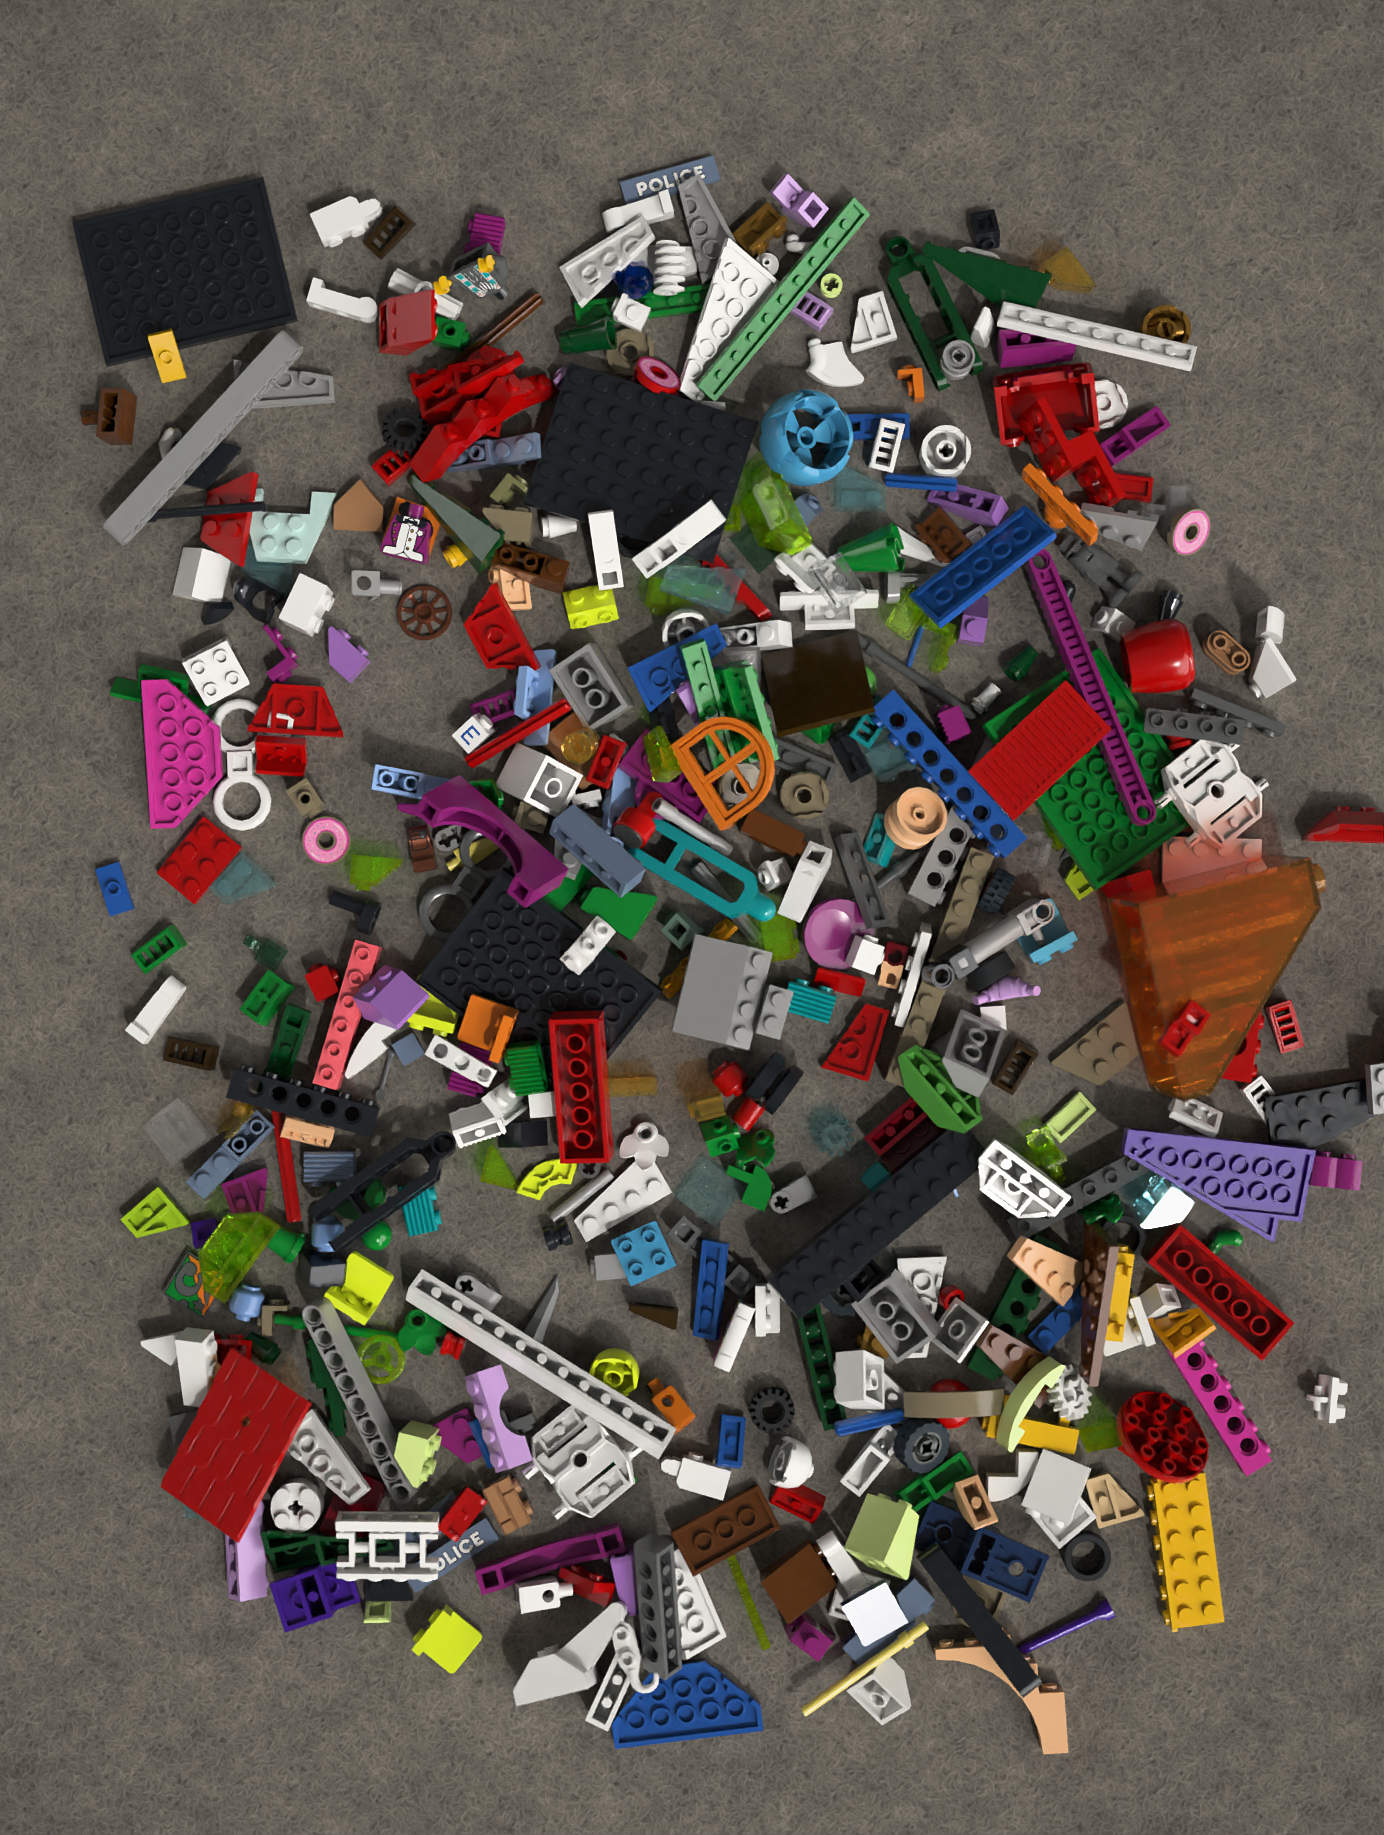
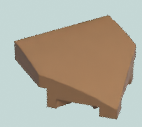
(359, 510)

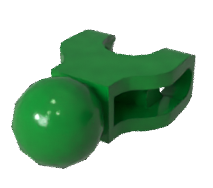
(379, 1236)

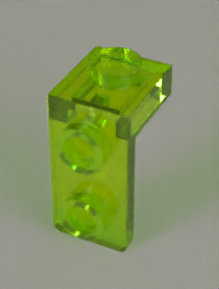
(948, 639)

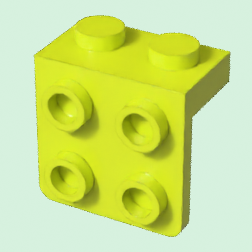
(434, 1015)
(362, 1290)
(447, 1639)

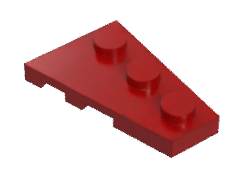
(859, 1045)

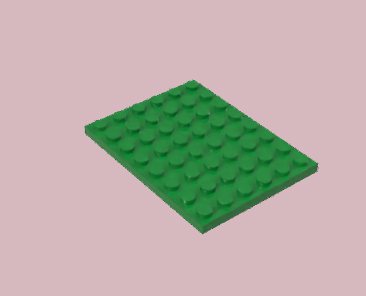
(1084, 802)

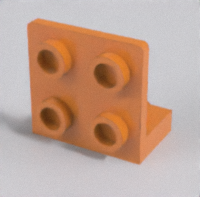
(488, 1025)

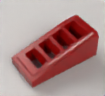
(397, 473)
(1276, 1029)

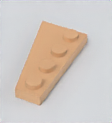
(1049, 1269)

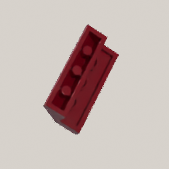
(902, 1133)

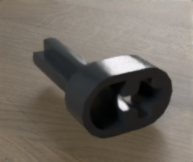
(367, 910)

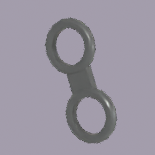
(464, 886)

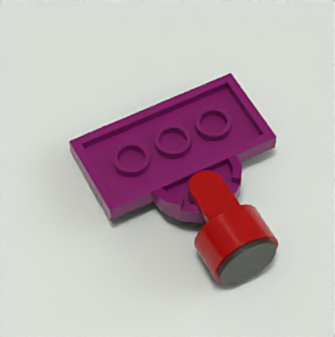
(636, 824)

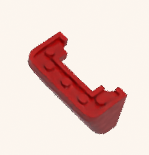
(1066, 388)

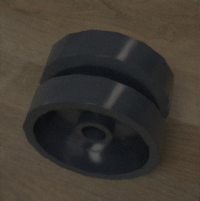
(774, 1083)

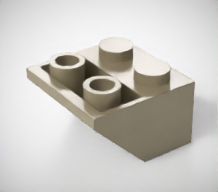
(516, 524)

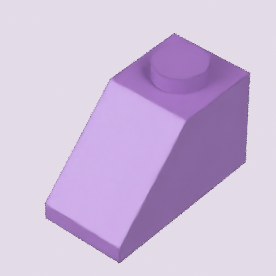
(973, 623)

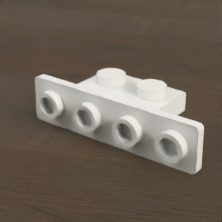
(819, 613)

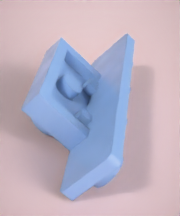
(535, 693)

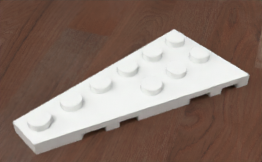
(732, 299)

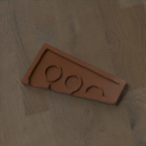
(1011, 1356)

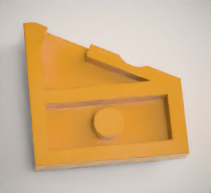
(1182, 1329)

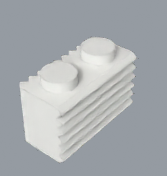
(475, 1124)

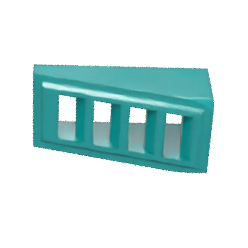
(867, 743)

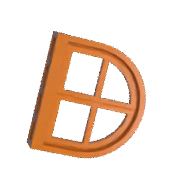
(703, 783)

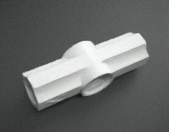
(404, 283)

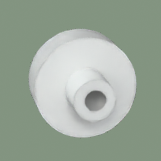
(771, 260)

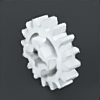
(1070, 1394)

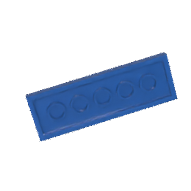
(982, 566)

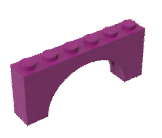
(462, 805)

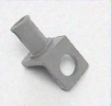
(375, 585)

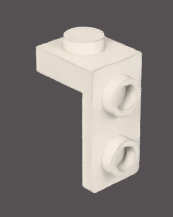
(588, 945)

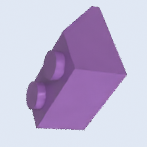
(390, 997)

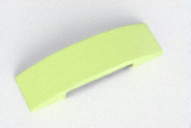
(1022, 1398)

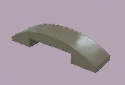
(953, 1403)

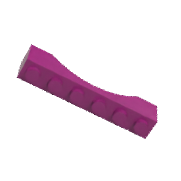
(531, 1562)

